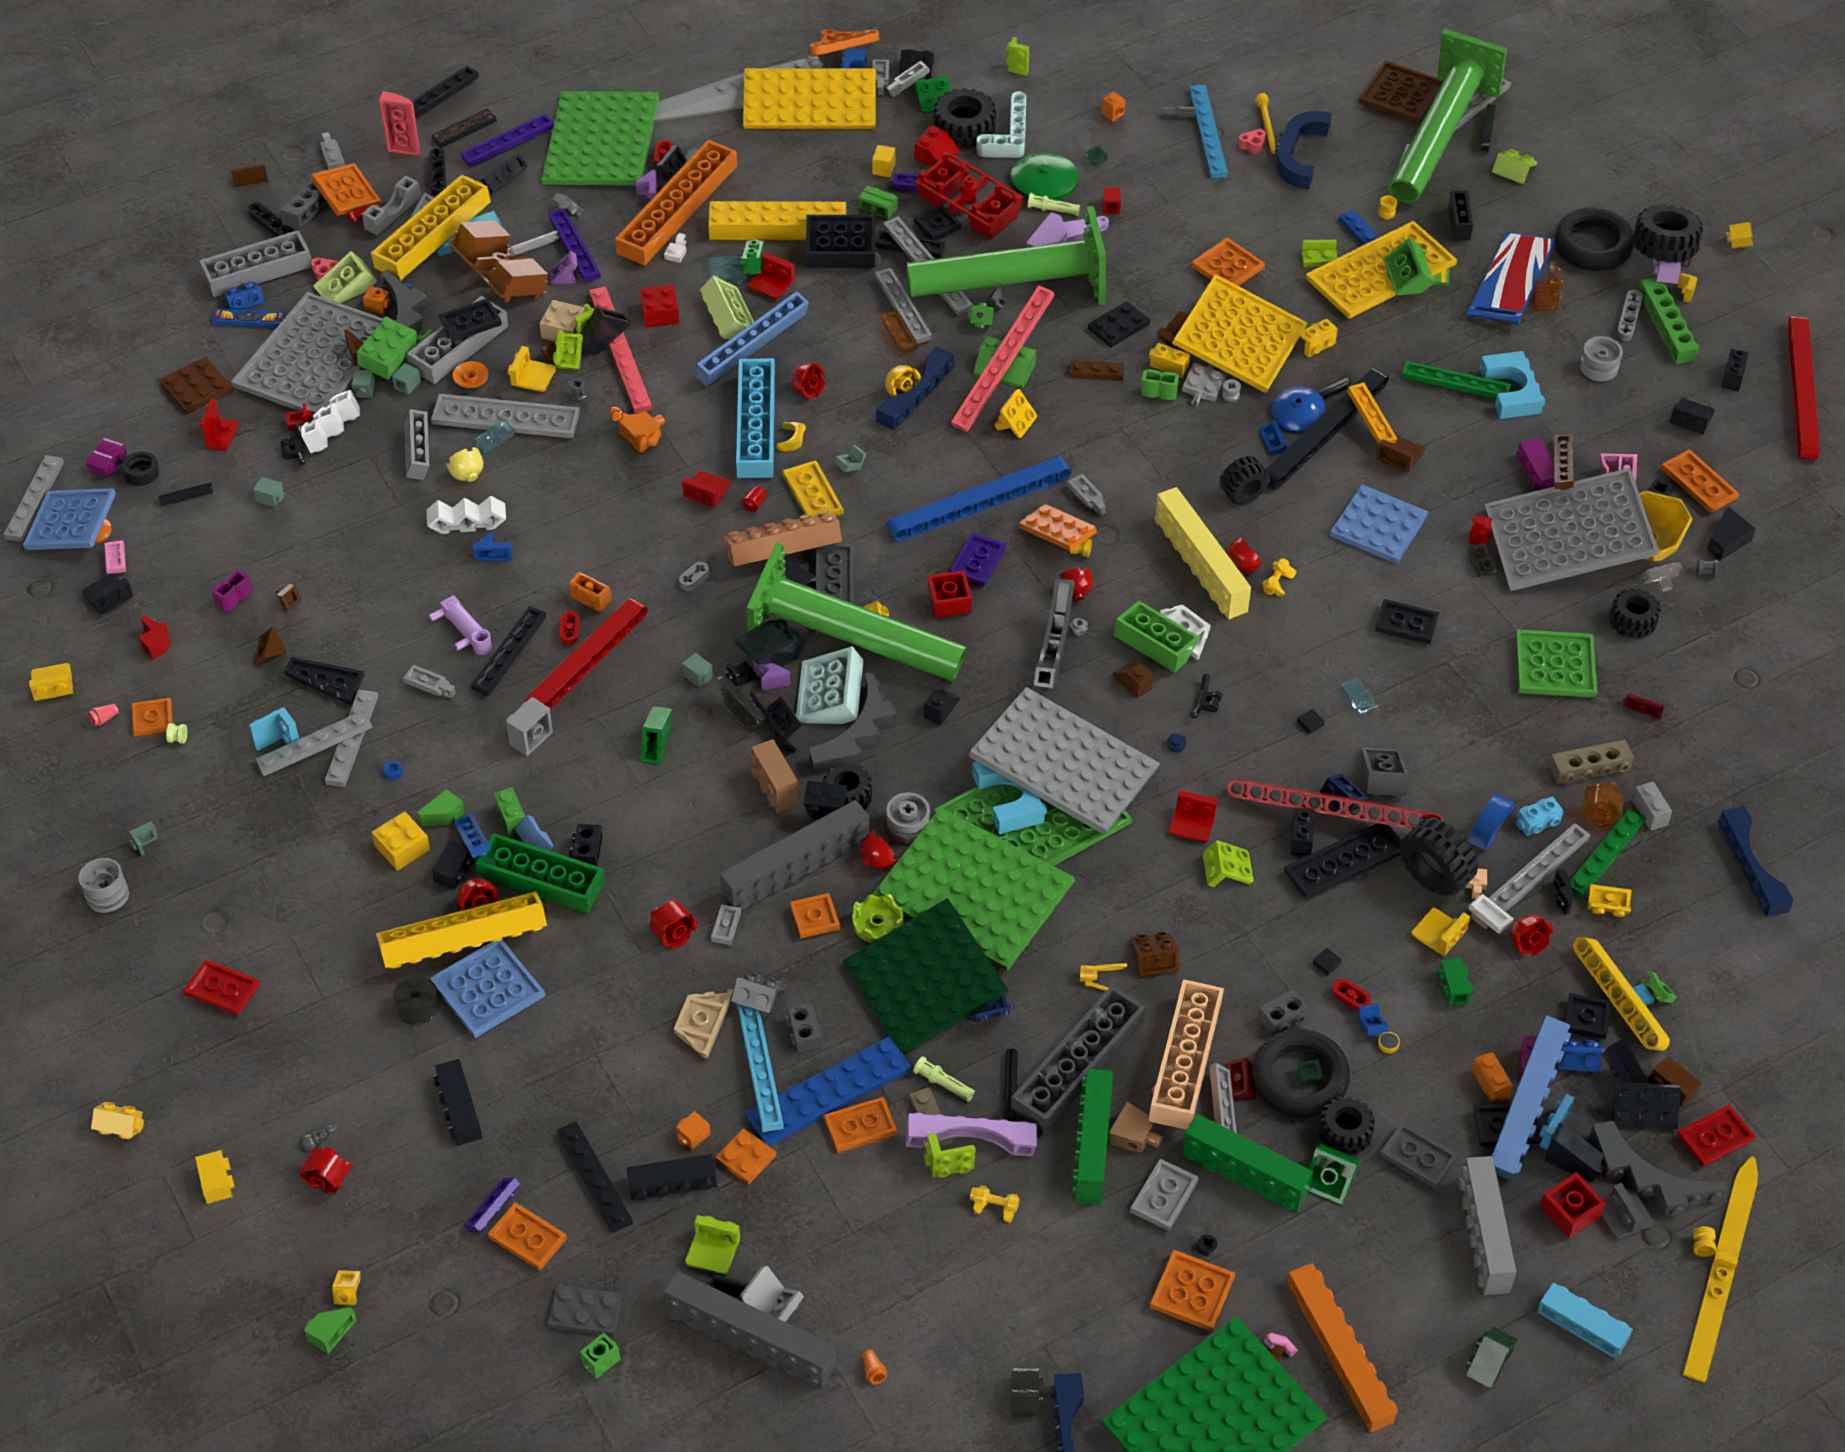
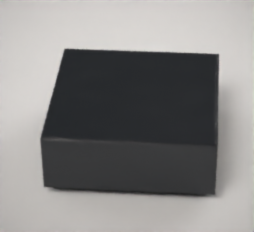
(1310, 721)
(1327, 961)

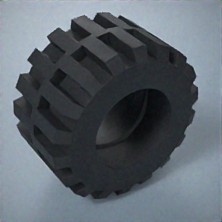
(1244, 480)
(1631, 602)
(852, 777)
(1346, 1111)

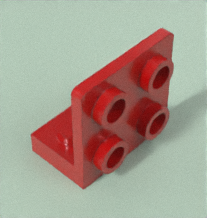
(774, 276)
(216, 431)
(705, 488)
(1193, 816)

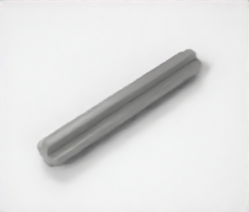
(533, 243)

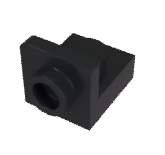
(740, 674)

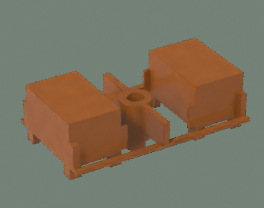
(490, 246)

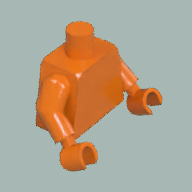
(639, 428)

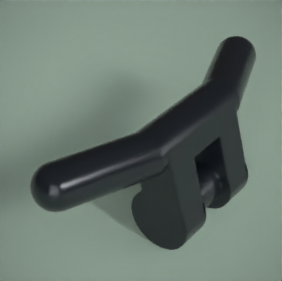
(287, 447)
(1213, 698)

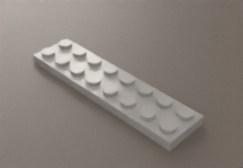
(521, 416)

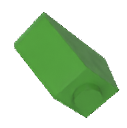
(441, 810)
(329, 1328)

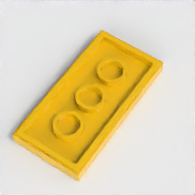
(812, 489)

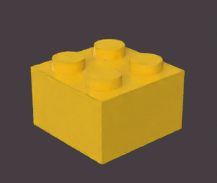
(401, 841)

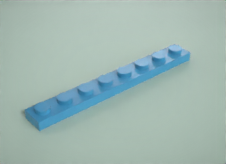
(1208, 131)

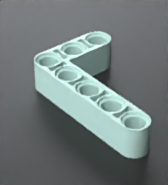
(1007, 145)

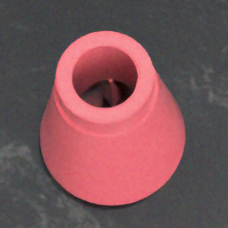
(102, 714)

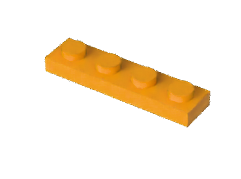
(1371, 413)

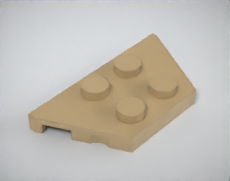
(702, 1020)

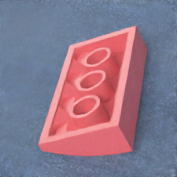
(399, 124)

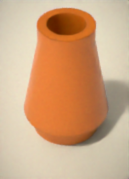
(874, 1369)

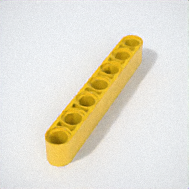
(1628, 997)

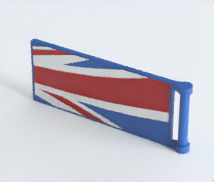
(1511, 277)

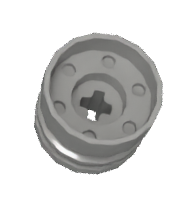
(103, 885)

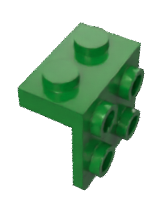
(930, 90)

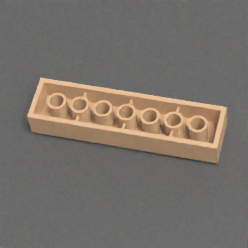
(1186, 1055)

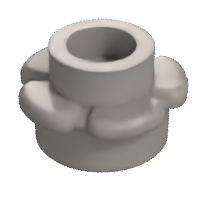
(1078, 626)

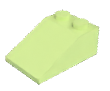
(346, 279)

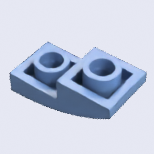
(531, 834)

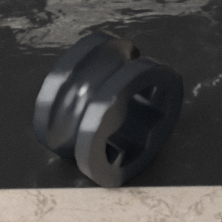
(1205, 1251)

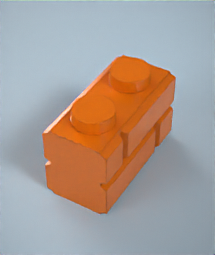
(590, 592)
(1492, 1078)

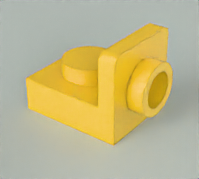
(1688, 285)
(345, 1287)

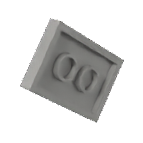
(1164, 1194)

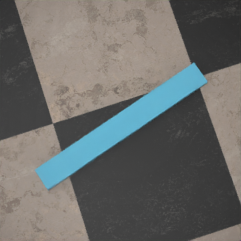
(760, 1068)

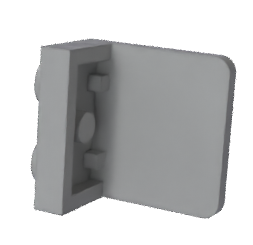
(770, 1296)

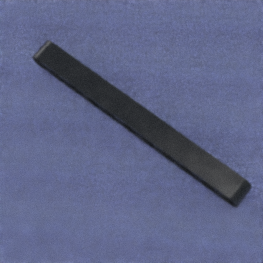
(1321, 432)

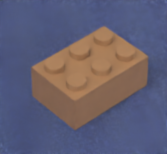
(774, 776)

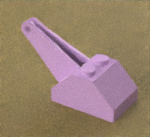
(1054, 230)

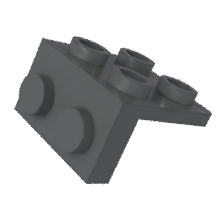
(756, 991)

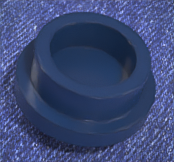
(1176, 742)

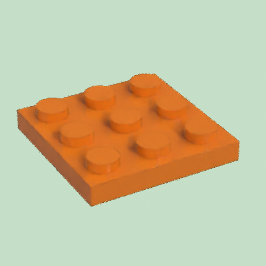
(345, 189)
(1228, 262)
(1192, 1290)

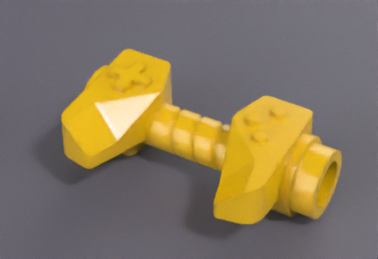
(1272, 584)
(982, 1198)

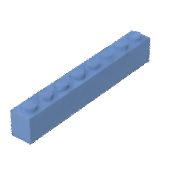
(751, 339)
(1528, 1097)

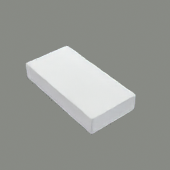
(1490, 914)

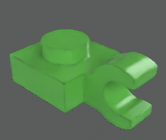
(1661, 990)

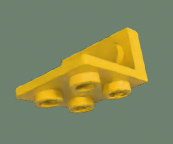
(1440, 930)

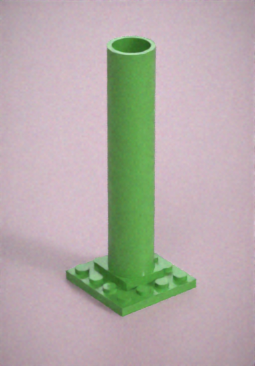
(1464, 68)
(1015, 266)
(849, 622)

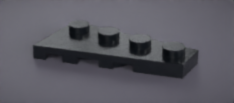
(327, 678)

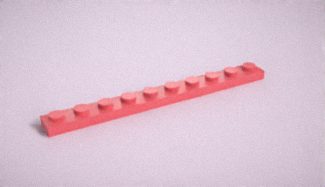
(623, 358)
(1002, 359)

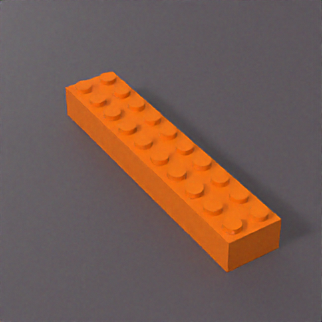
(676, 202)

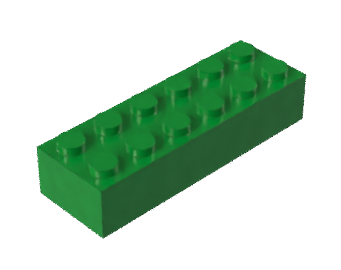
(541, 871)
(1092, 1136)
(1247, 1163)

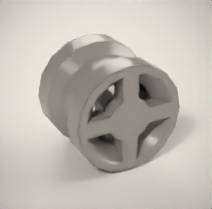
(1231, 390)

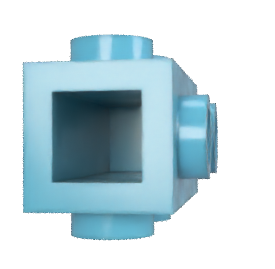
(1539, 816)

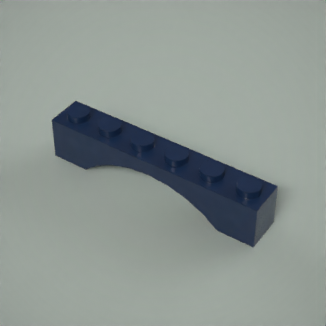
(895, 409)
(1771, 894)
(1068, 1399)

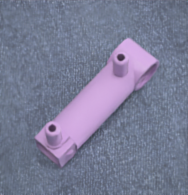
(465, 623)

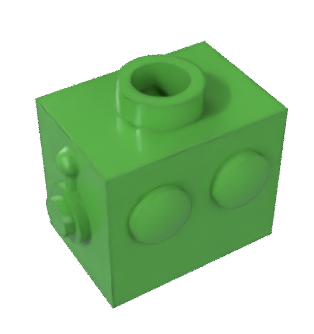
(600, 1355)

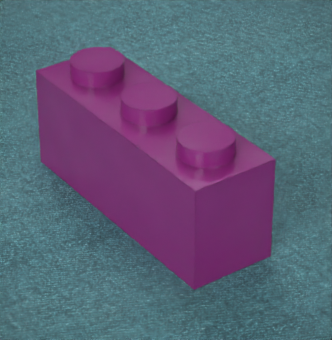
(1536, 463)

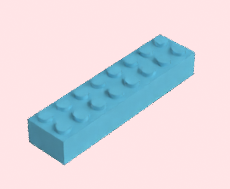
(755, 418)

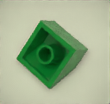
(1332, 1173)

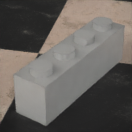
(416, 444)

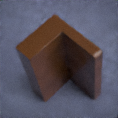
(249, 175)

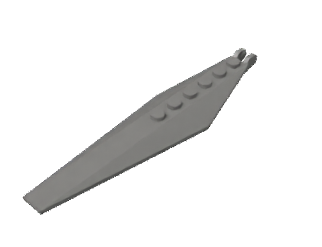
(720, 95)

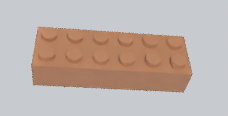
(795, 535)

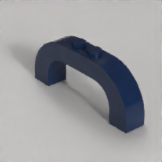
(1302, 124)

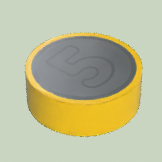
(1388, 1042)

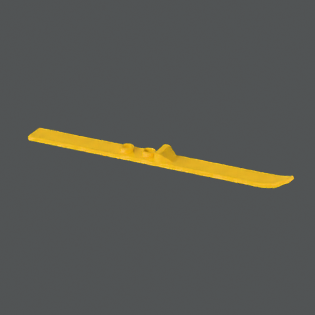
(1722, 1272)

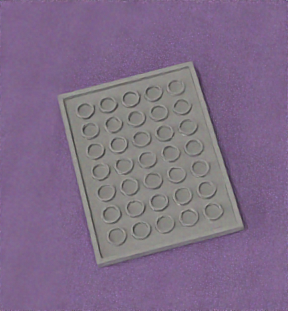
(307, 355)
(1571, 530)
(1064, 760)

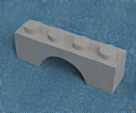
(404, 196)

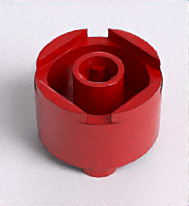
(672, 924)
(324, 1170)

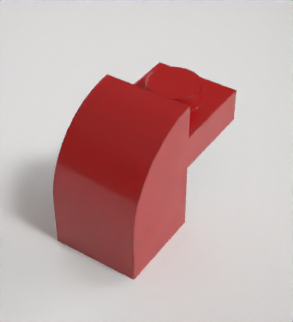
(156, 637)

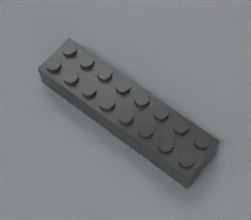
(794, 856)
(1085, 1047)
(750, 1330)

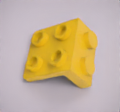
(530, 373)
(51, 681)

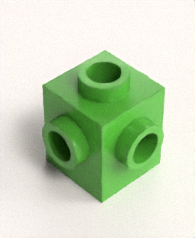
(988, 314)

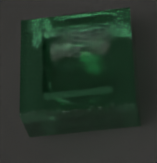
(1096, 155)
(1309, 1071)

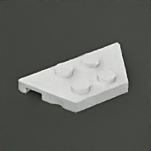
(1191, 622)

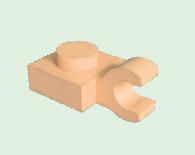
(1478, 883)

